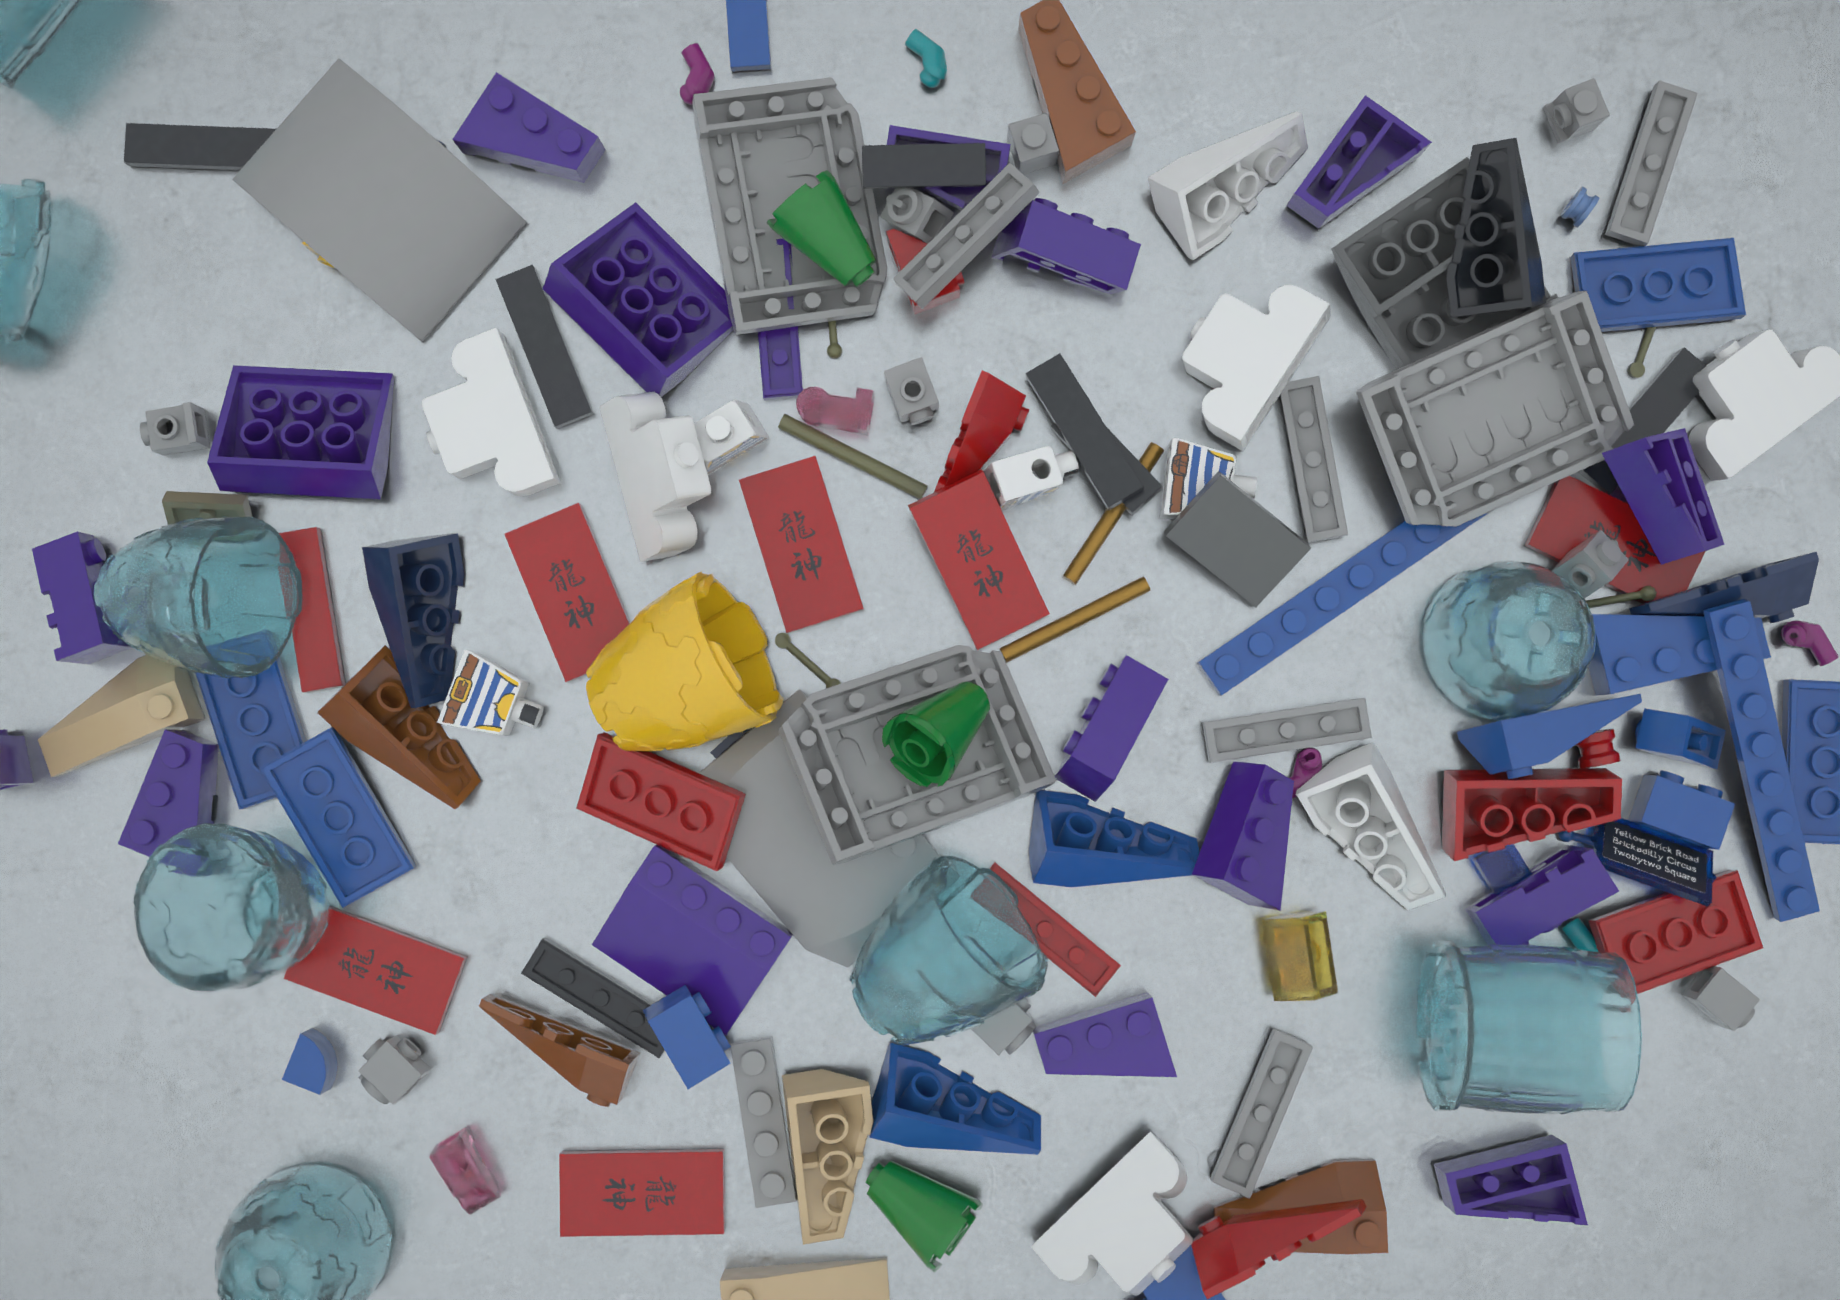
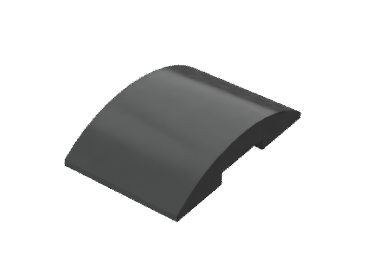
(1400, 272)

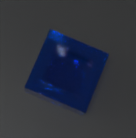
(1502, 868)

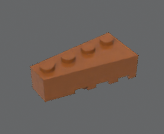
(1072, 91)

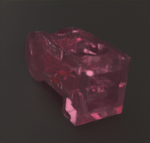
(835, 411)
(465, 1171)

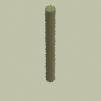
(852, 456)

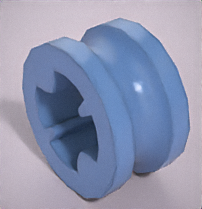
(1579, 207)

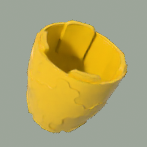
(684, 671)

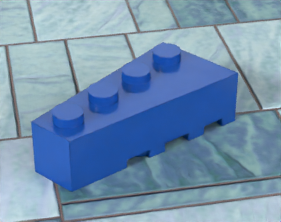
(1652, 650)

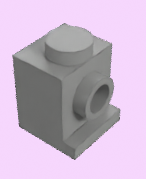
(1576, 111)
(188, 430)

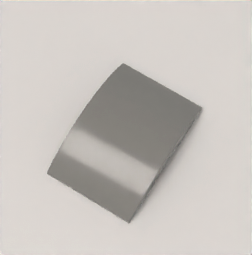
(380, 199)

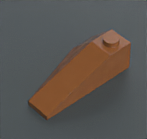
(378, 719)
(580, 1057)
(1329, 1184)

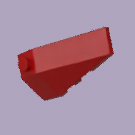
(985, 428)
(1238, 1246)

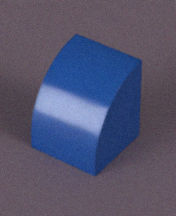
(312, 1063)

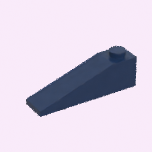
(1770, 588)
(415, 598)

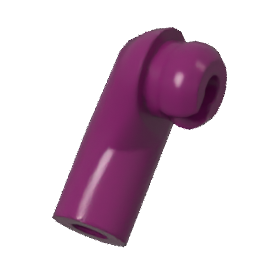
(701, 74)
(1809, 636)
(1306, 766)

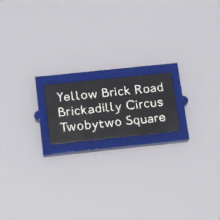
(1655, 859)

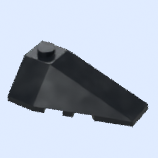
(1496, 244)

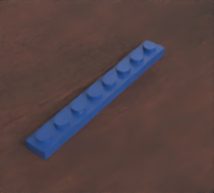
(1323, 602)
(1761, 759)

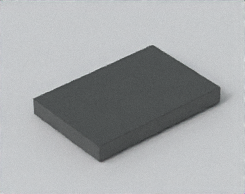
(1237, 539)

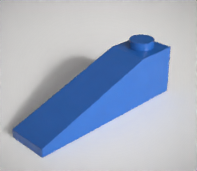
(1539, 738)
(1090, 847)
(937, 1109)

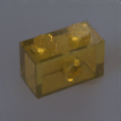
(1299, 956)

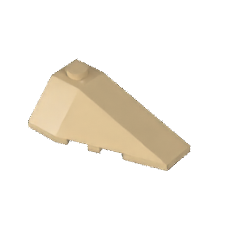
(122, 715)
(827, 1137)
(809, 1281)

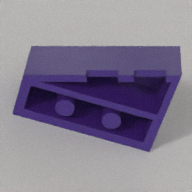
(1069, 247)
(1666, 494)
(68, 573)
(1110, 727)
(1107, 1041)

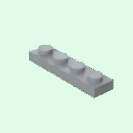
(1651, 163)
(966, 235)
(1313, 460)
(1287, 730)
(1261, 1113)
(763, 1122)

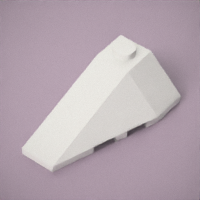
(1214, 185)
(1366, 815)

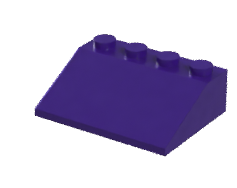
(641, 299)
(303, 432)
(694, 932)

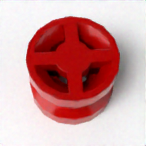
(1598, 749)

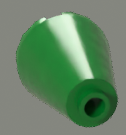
(825, 230)
(936, 733)
(922, 1210)

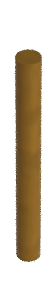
(1106, 524)
(1075, 619)

